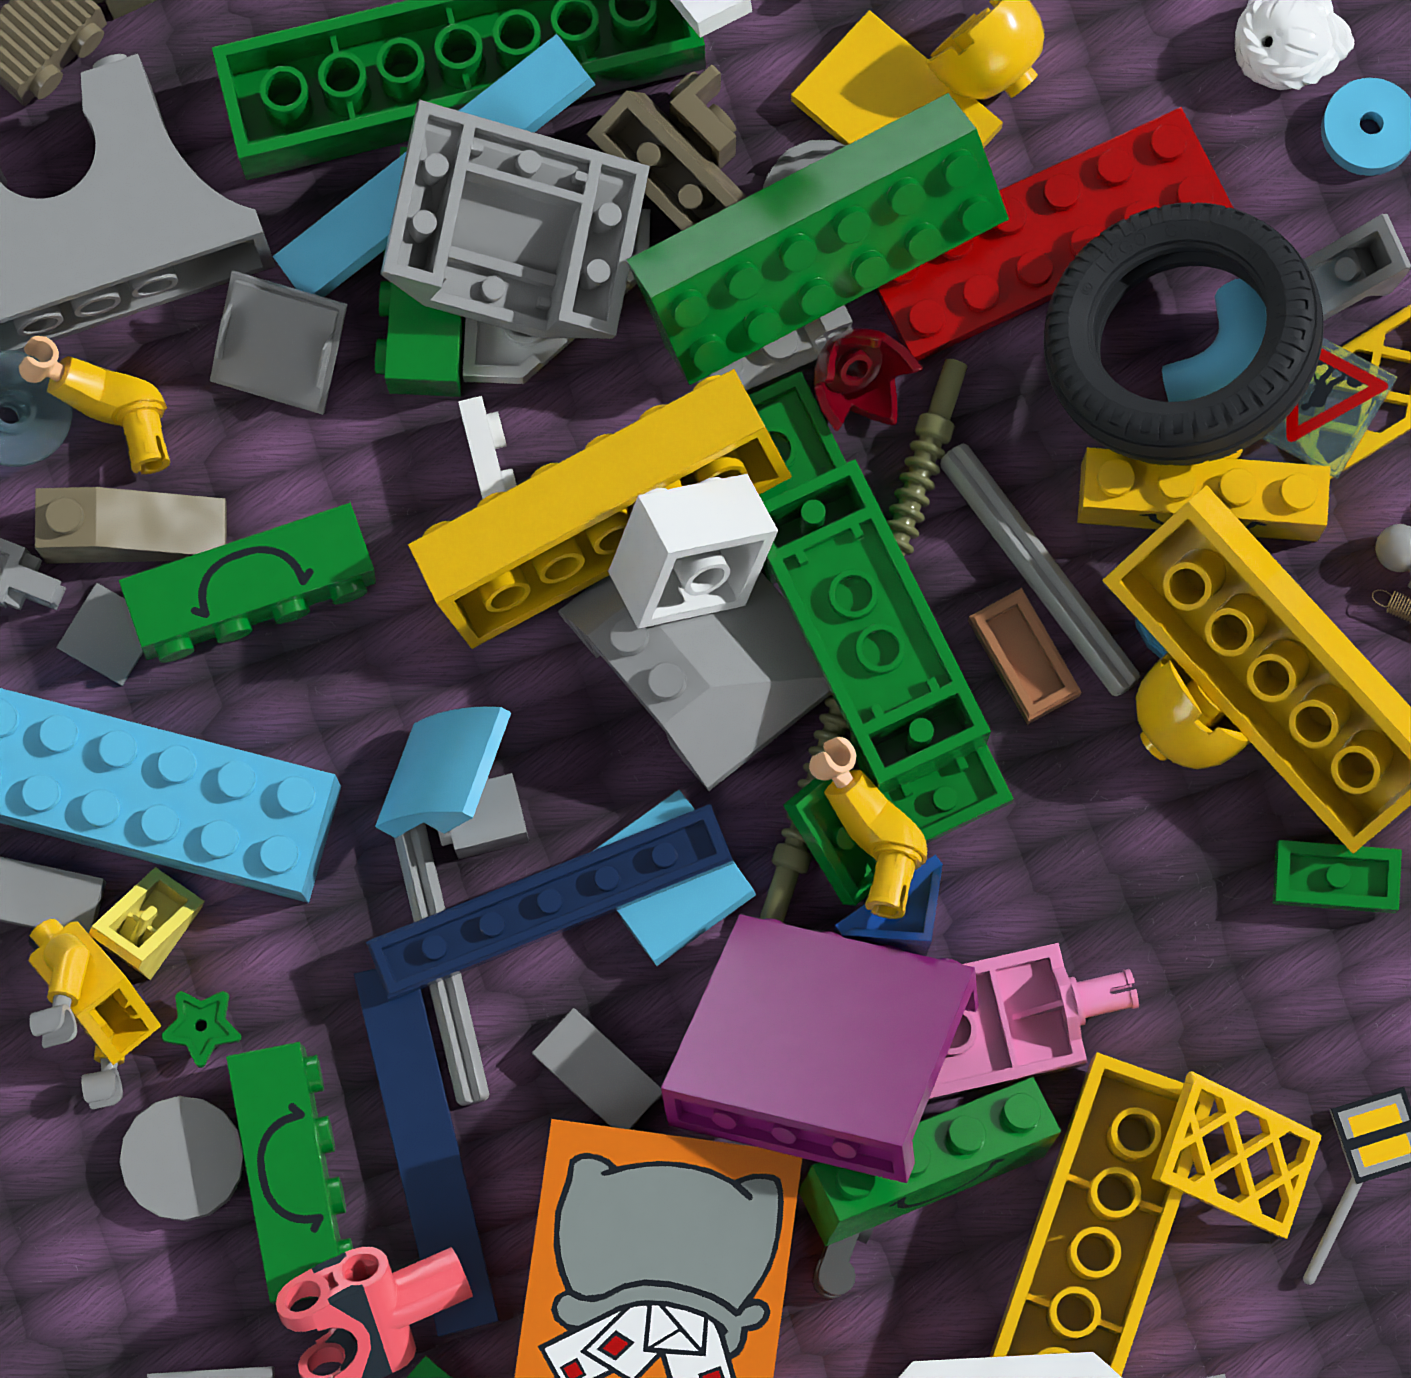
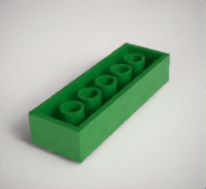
(819, 238)

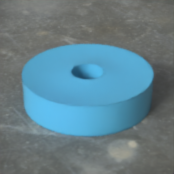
(1353, 147)

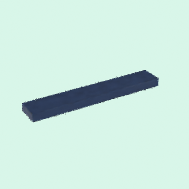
(549, 902)
(426, 1144)

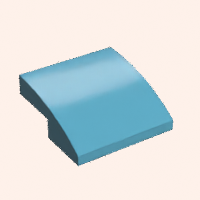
(443, 770)
(686, 911)

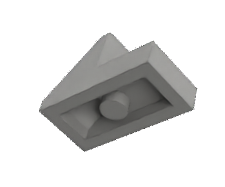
(1359, 266)

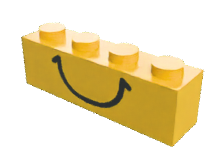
(1264, 495)

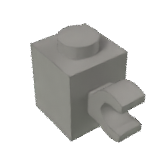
(495, 824)

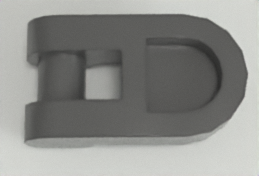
(833, 1271)

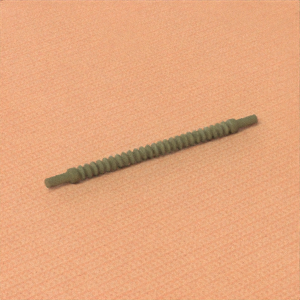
(933, 431)

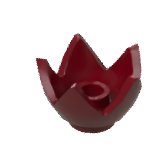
(859, 375)

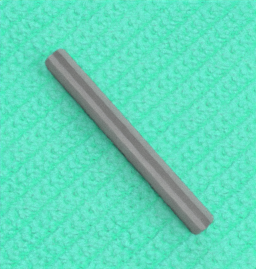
(1039, 570)
(449, 994)

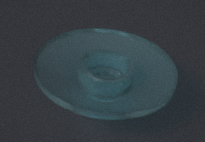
(41, 416)

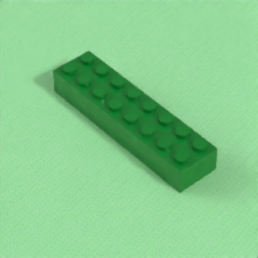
(359, 75)

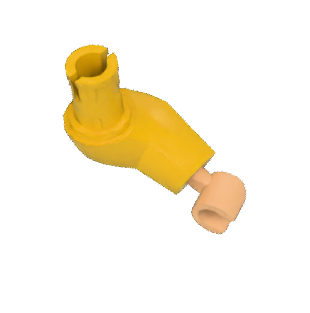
(104, 397)
(873, 825)

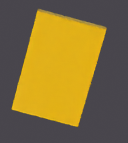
(874, 81)

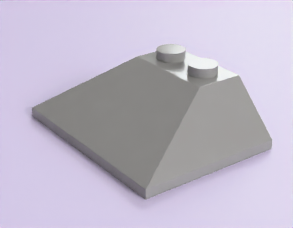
(513, 226)
(709, 680)

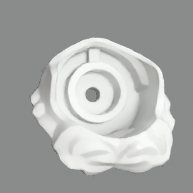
(1305, 42)

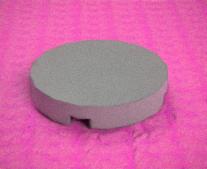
(182, 1158)

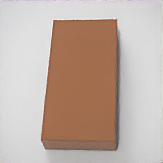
(1024, 656)

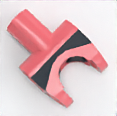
(369, 1309)

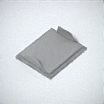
(278, 342)

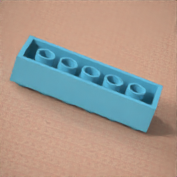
(163, 796)

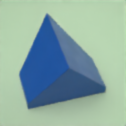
(914, 929)

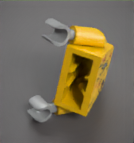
(96, 995)

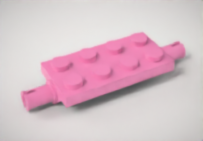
(1026, 1020)

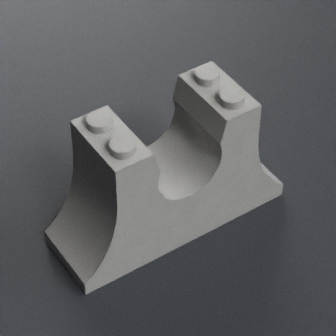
(127, 232)

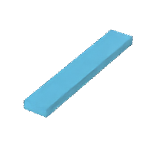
(361, 223)

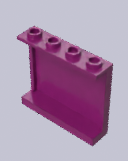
(818, 1046)

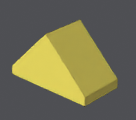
(147, 922)

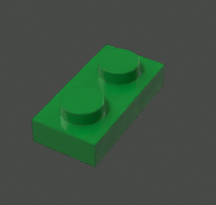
(838, 855)
(1336, 878)

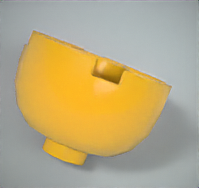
(991, 51)
(1182, 719)

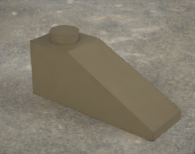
(125, 525)

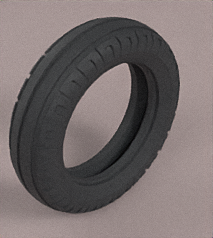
(1203, 426)

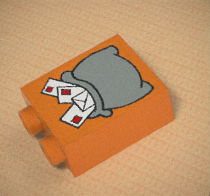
(657, 1257)

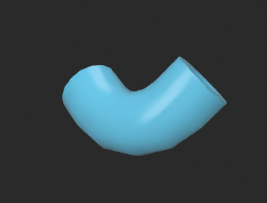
(1239, 337)

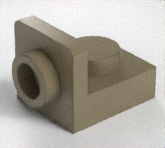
(706, 127)

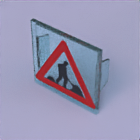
(1333, 409)

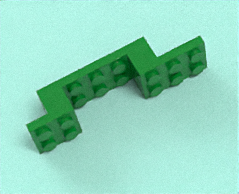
(872, 628)

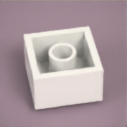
(692, 550)

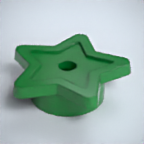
(218, 1029)

